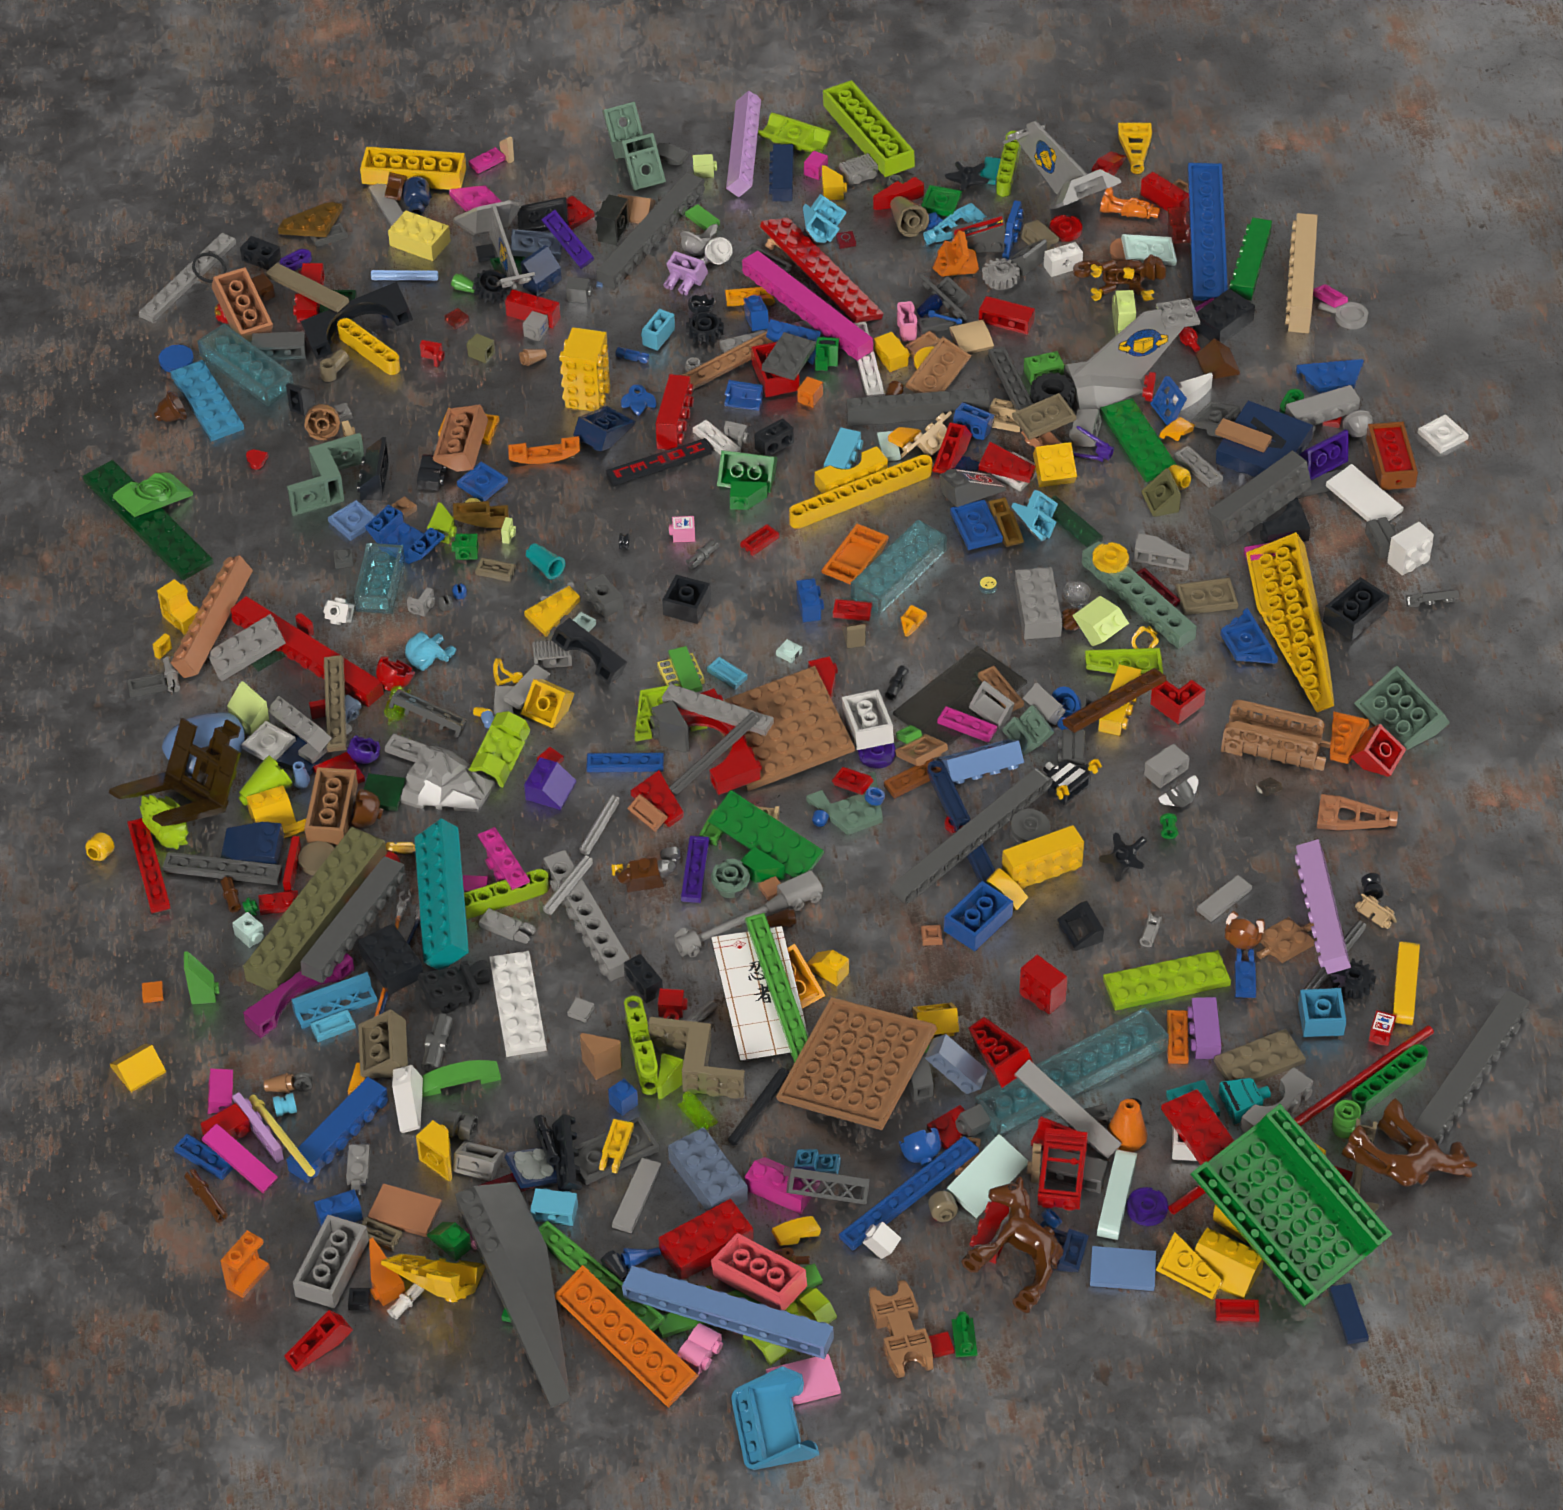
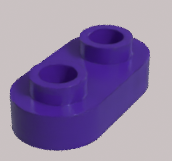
(294, 260)

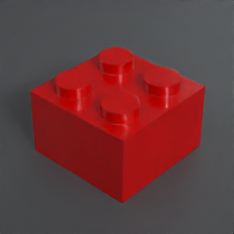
(1043, 984)

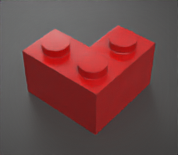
(1176, 702)

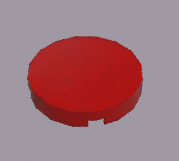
(1066, 228)

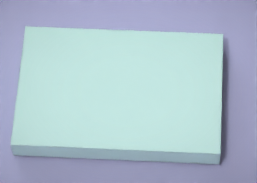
(1141, 246)

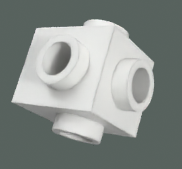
(338, 611)

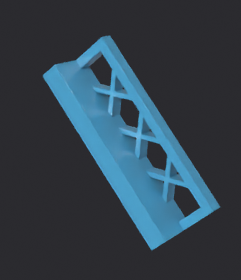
(331, 997)

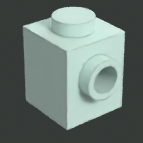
(248, 930)

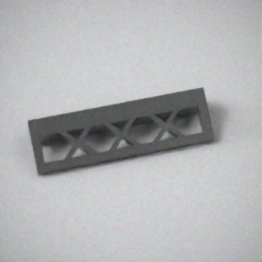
(826, 1177)

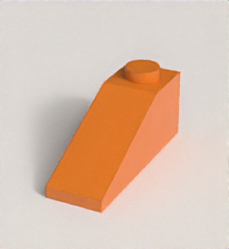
(385, 1283)

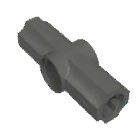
(437, 1042)

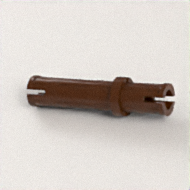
(201, 1189)

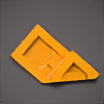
(1177, 428)
(903, 435)
(912, 619)

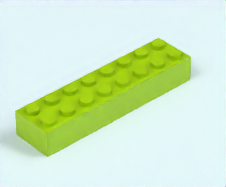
(868, 128)

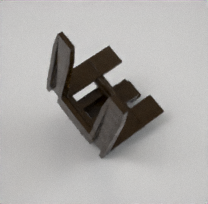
(216, 760)

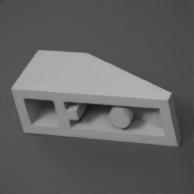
(1160, 553)

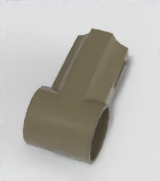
(332, 365)

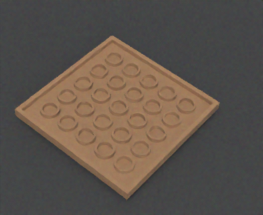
(803, 730)
(856, 1063)

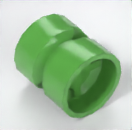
(1345, 1118)

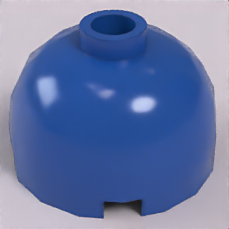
(921, 1146)

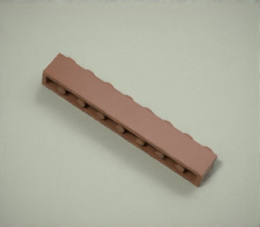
(211, 616)

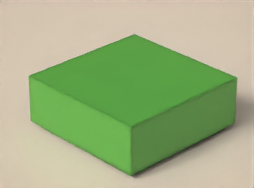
(908, 734)

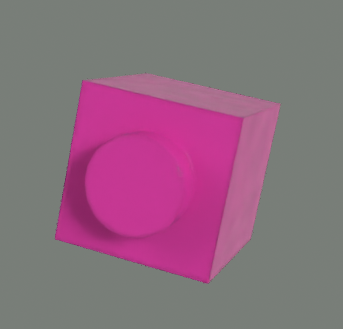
(814, 163)

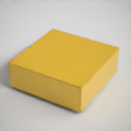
(162, 646)

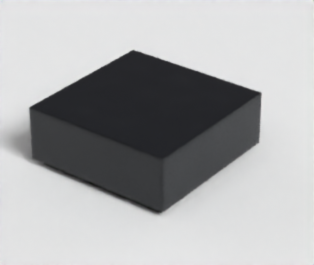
(485, 252)
(359, 1299)

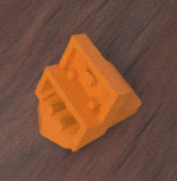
(955, 258)

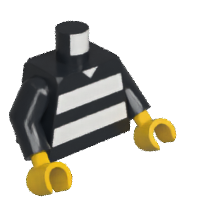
(1069, 779)

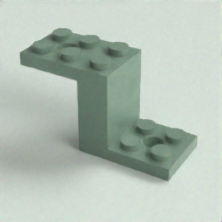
(634, 146)
(326, 485)

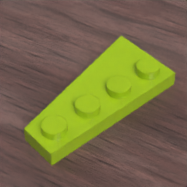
(1110, 659)

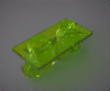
(397, 712)
(696, 1111)

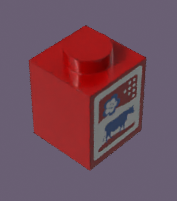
(1382, 1028)

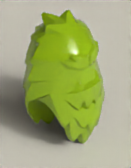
(169, 836)

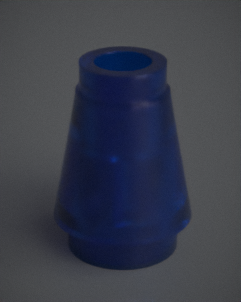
(931, 303)

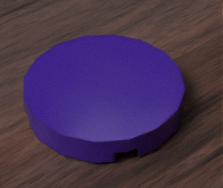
(878, 757)
(1147, 1206)

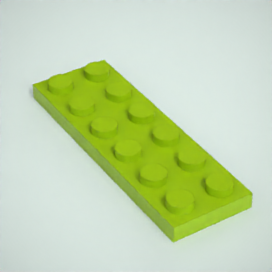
(1166, 980)

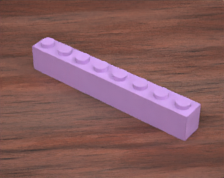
(743, 144)
(1323, 907)

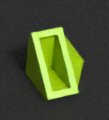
(669, 1075)

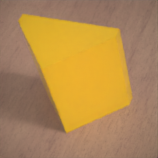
(138, 1067)

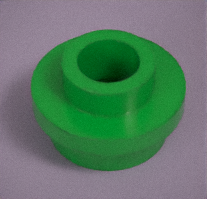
(250, 906)

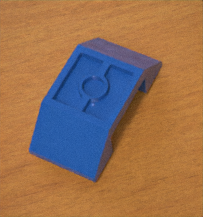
(390, 528)

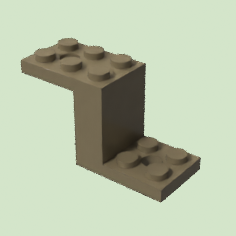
(696, 1074)

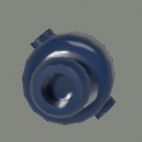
(416, 194)

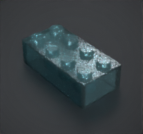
(379, 578)

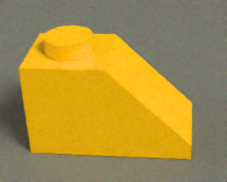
(833, 184)
(830, 966)

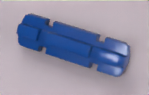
(632, 355)

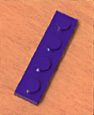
(567, 239)
(695, 869)

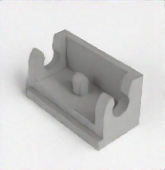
(1045, 703)

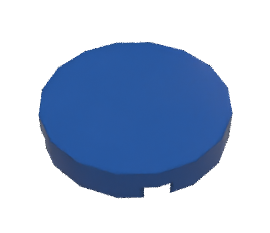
(175, 357)

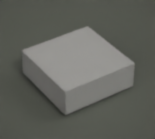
(581, 1009)

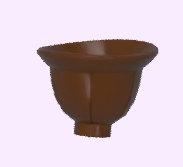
(170, 409)

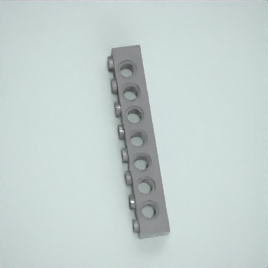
(587, 918)

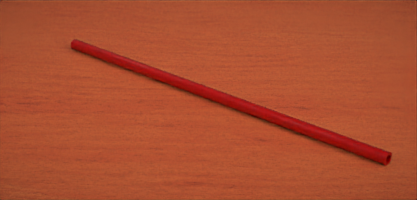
(1327, 1101)

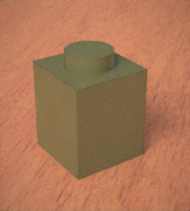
(480, 348)

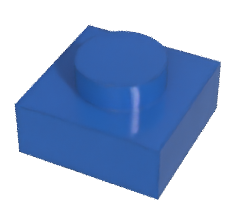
(934, 220)

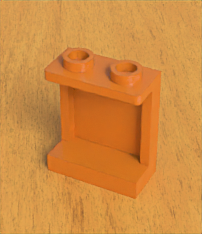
(242, 1264)

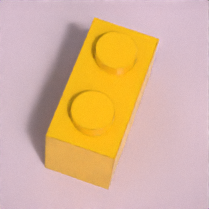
(891, 351)

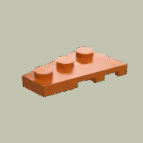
(1346, 734)

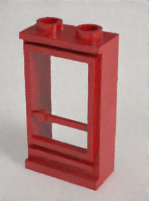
(1067, 1141)

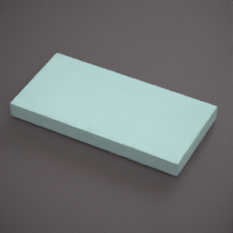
(991, 1168)

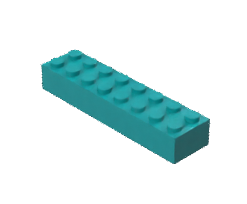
(441, 895)

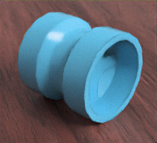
(284, 1104)

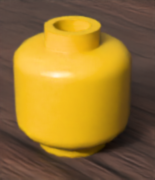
(1181, 476)
(99, 846)

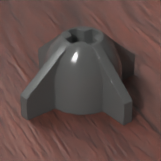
(1181, 794)

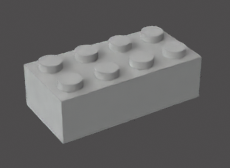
(1038, 603)
(330, 1261)

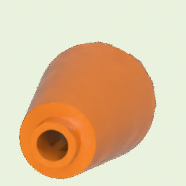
(1128, 1126)

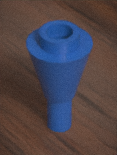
(633, 1257)

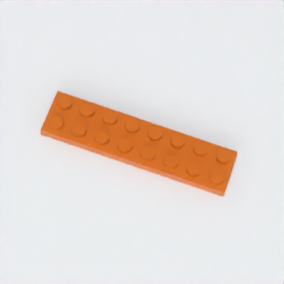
(626, 1336)

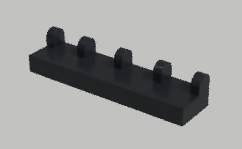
(566, 1168)

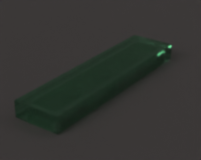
(1075, 524)

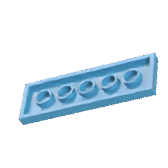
(207, 400)

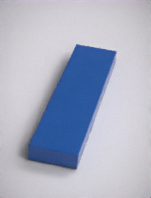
(625, 762)

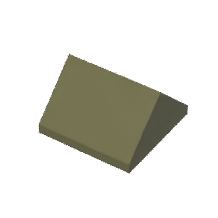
(1162, 495)

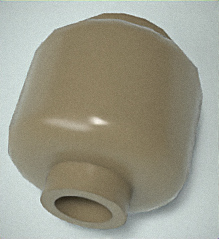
(943, 1206)

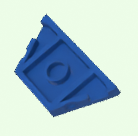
(1013, 225)
(1331, 375)
(1247, 640)

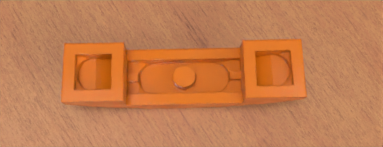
(544, 454)

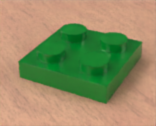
(941, 200)

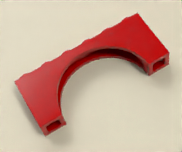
(739, 766)

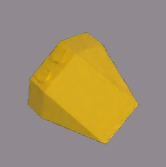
(439, 1277)

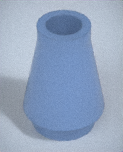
(300, 776)

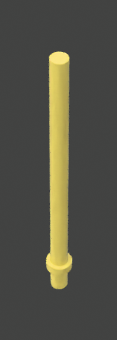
(259, 1105)

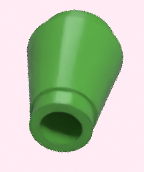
(462, 283)

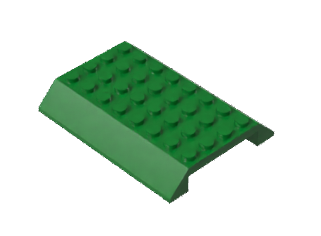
(1291, 1205)

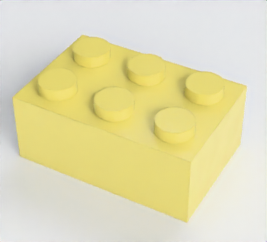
(419, 235)

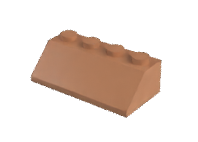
(461, 437)

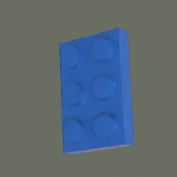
(976, 525)

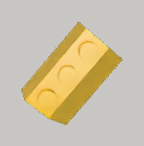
(1231, 1261)

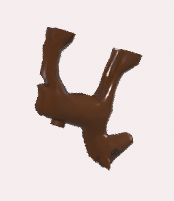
(1422, 1155)
(1022, 1234)

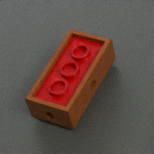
(1391, 455)

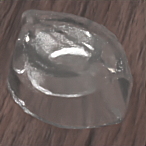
(1076, 593)

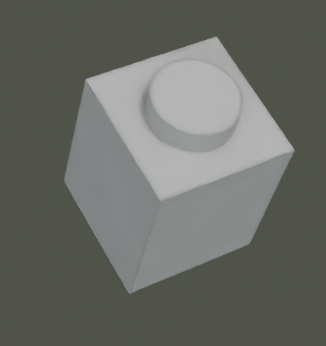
(535, 326)

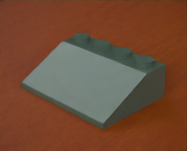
(1402, 709)

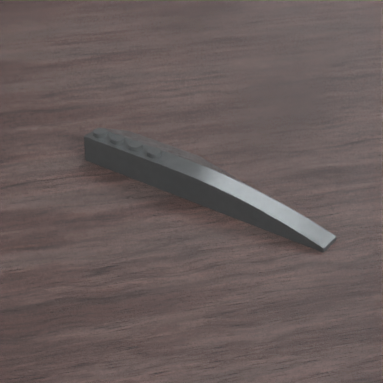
(521, 1275)

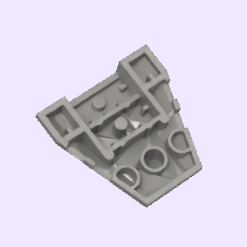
(445, 780)

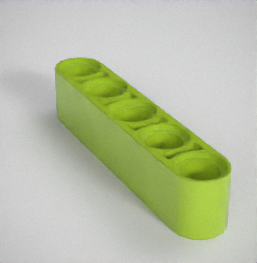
(1007, 167)
(501, 895)

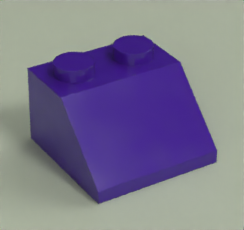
(549, 784)

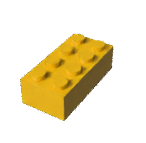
(1044, 857)

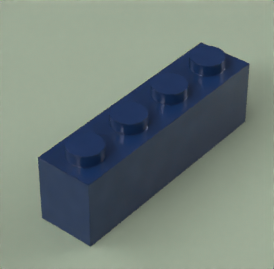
(782, 175)

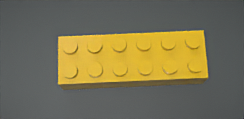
(439, 168)

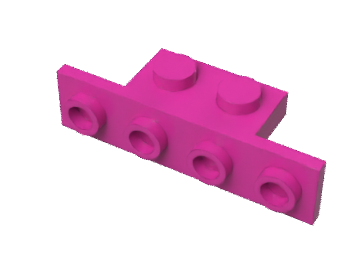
(502, 860)

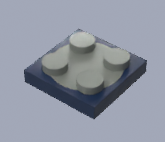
(531, 1168)

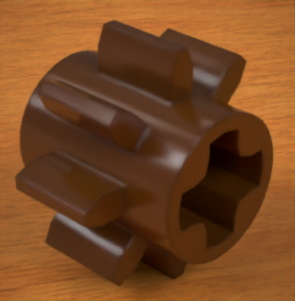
(1068, 620)

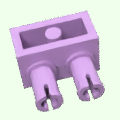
(687, 269)

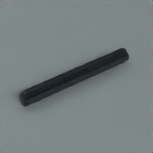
(758, 1107)

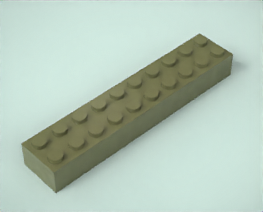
(314, 909)

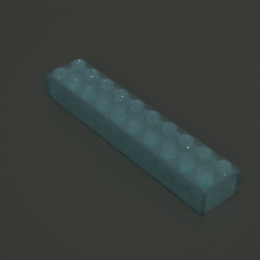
(1077, 1070)

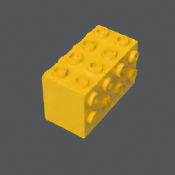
(585, 369)

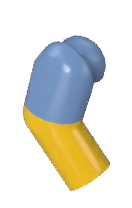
(485, 714)

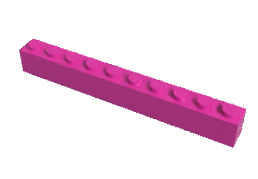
(807, 305)

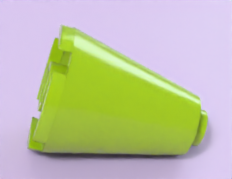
(265, 777)

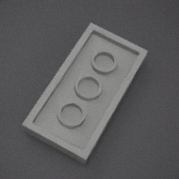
(246, 647)

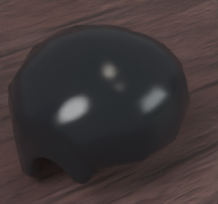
(701, 304)

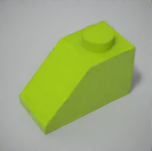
(443, 523)

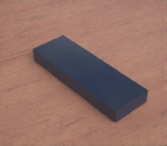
(1349, 1314)

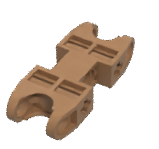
(905, 1342)

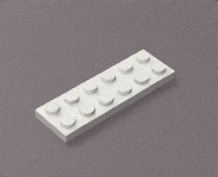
(517, 1003)

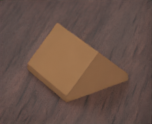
(638, 207)
(600, 1054)

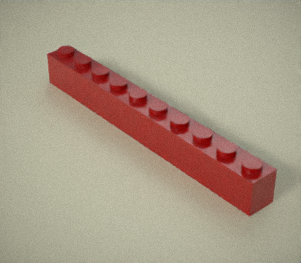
(310, 652)

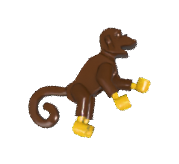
(1122, 272)

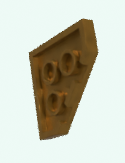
(312, 222)

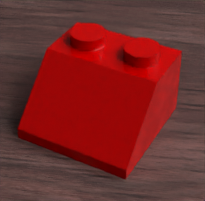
(1378, 751)

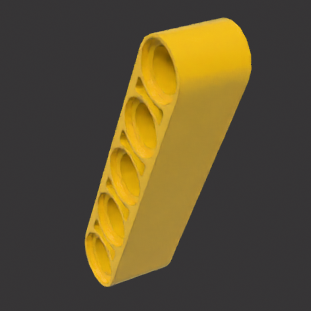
(368, 346)
(1406, 982)

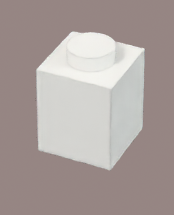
(881, 1239)

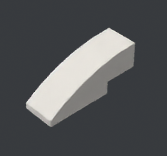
(1194, 389)

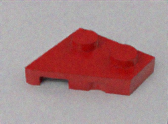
(947, 1127)

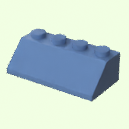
(983, 760)

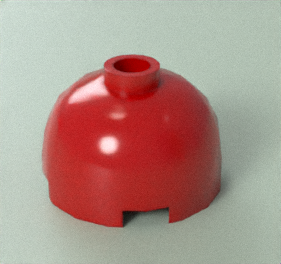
(393, 673)

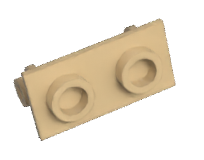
(1382, 915)

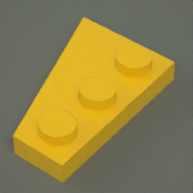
(551, 610)
(1188, 1268)

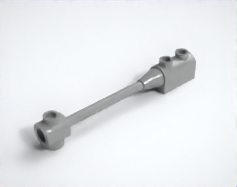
(789, 895)

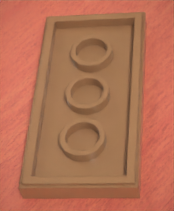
(939, 368)

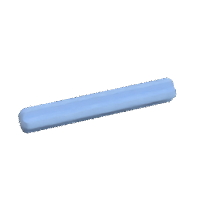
(405, 275)

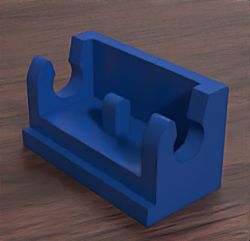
(744, 395)

